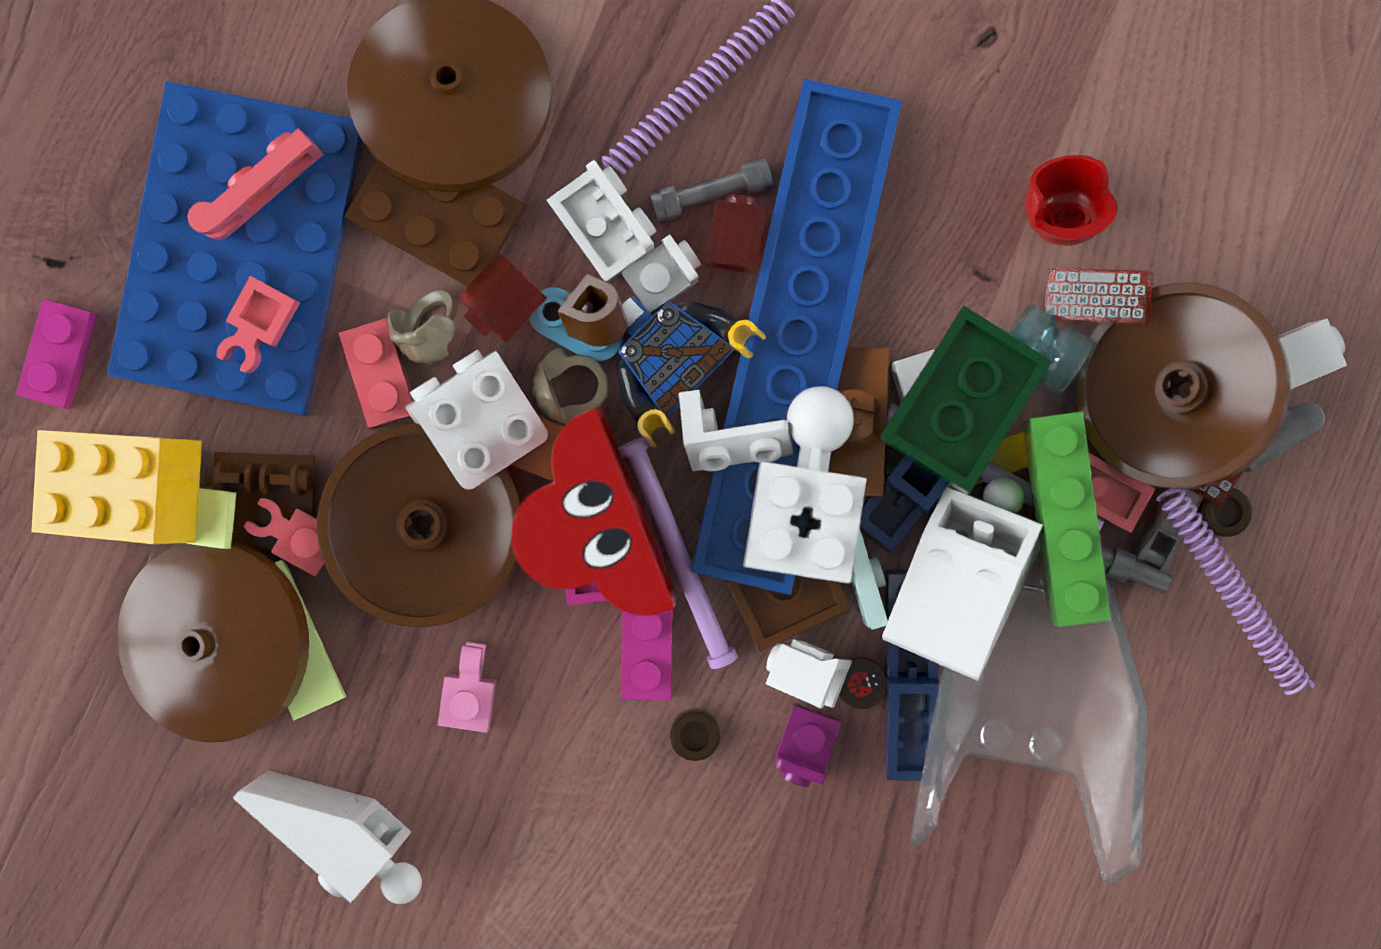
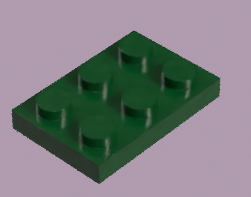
(965, 400)

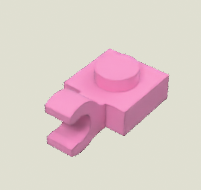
(468, 697)

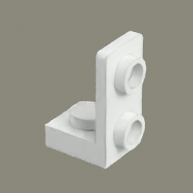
(717, 449)

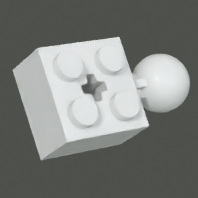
(819, 423)

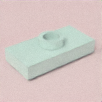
(866, 579)

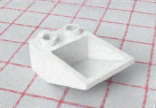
(965, 577)
(334, 833)

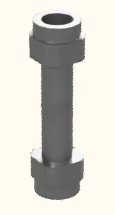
(753, 177)

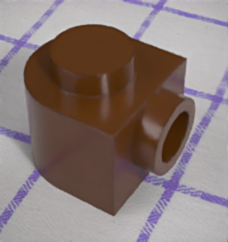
(593, 313)

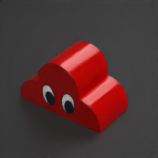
(592, 524)

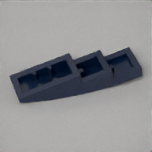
(908, 700)

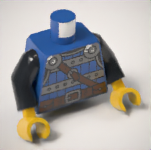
(674, 355)

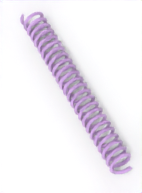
(692, 84)
(1205, 554)

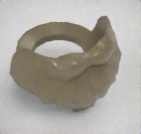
(430, 341)
(552, 367)

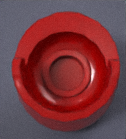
(1070, 200)

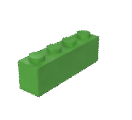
(1068, 513)

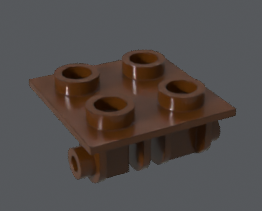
(256, 476)

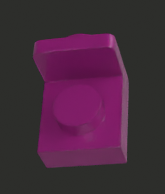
(806, 746)

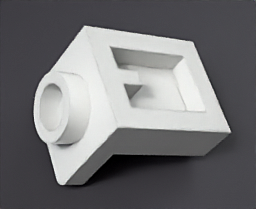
(663, 273)

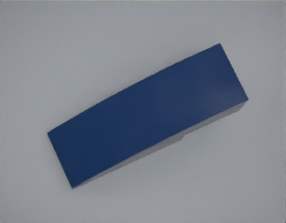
(907, 496)

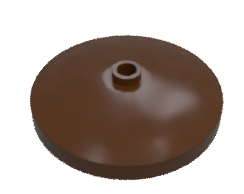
(458, 131)
(1135, 378)
(382, 557)
(213, 641)

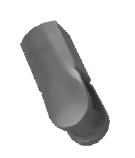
(1296, 426)
(1161, 525)

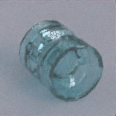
(1063, 346)

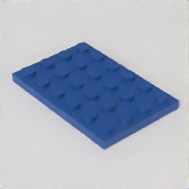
(187, 283)

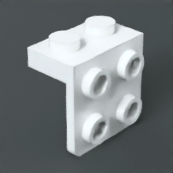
(477, 418)

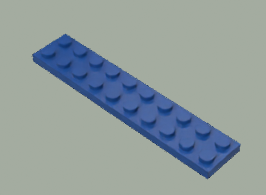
(801, 297)

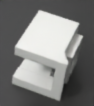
(807, 672)

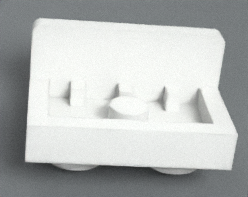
(602, 221)

